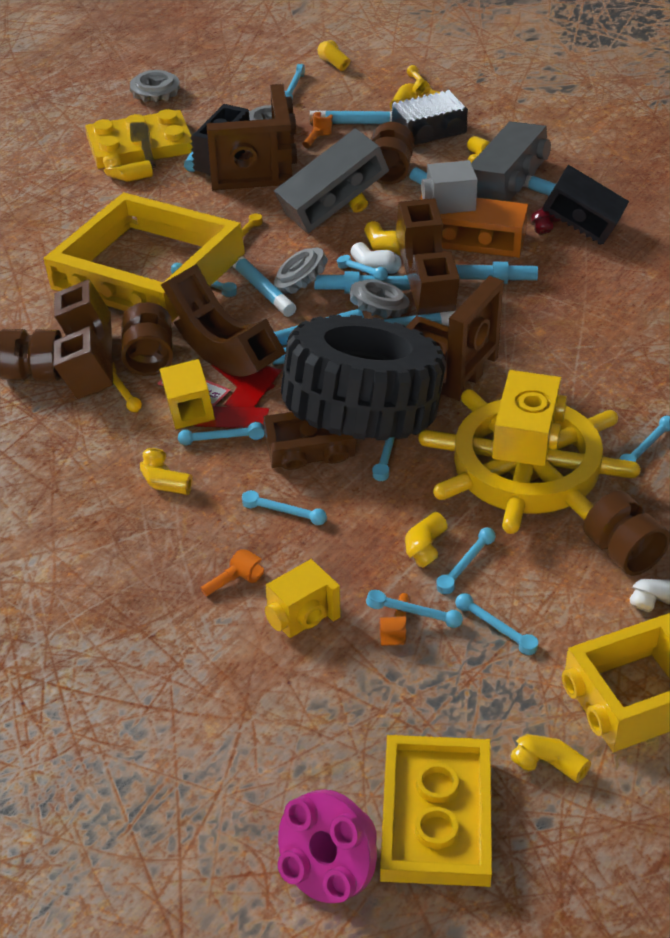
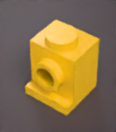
(302, 599)

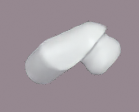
(376, 259)
(649, 591)

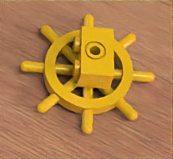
(528, 432)

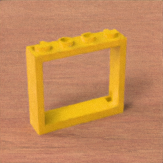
(71, 260)

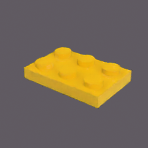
(167, 137)
(437, 811)

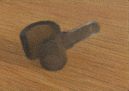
(140, 132)

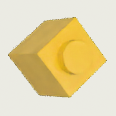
(187, 394)

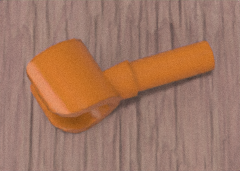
(321, 126)
(242, 564)
(394, 628)

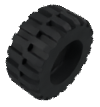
(362, 377)

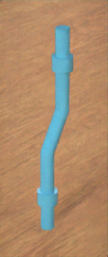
(498, 269)

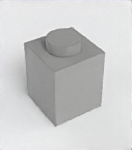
(451, 185)

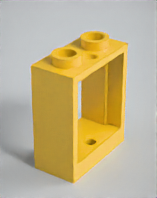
(605, 714)

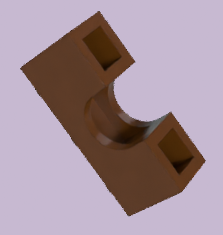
(428, 269)
(86, 351)

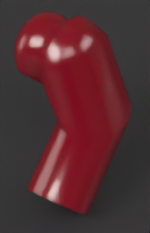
(543, 221)

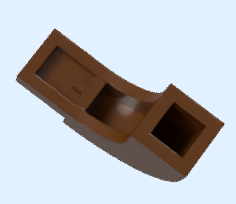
(216, 335)

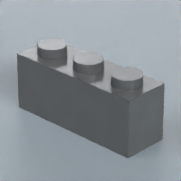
(509, 159)
(331, 180)

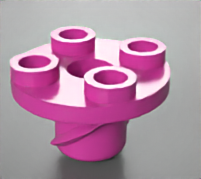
(326, 846)

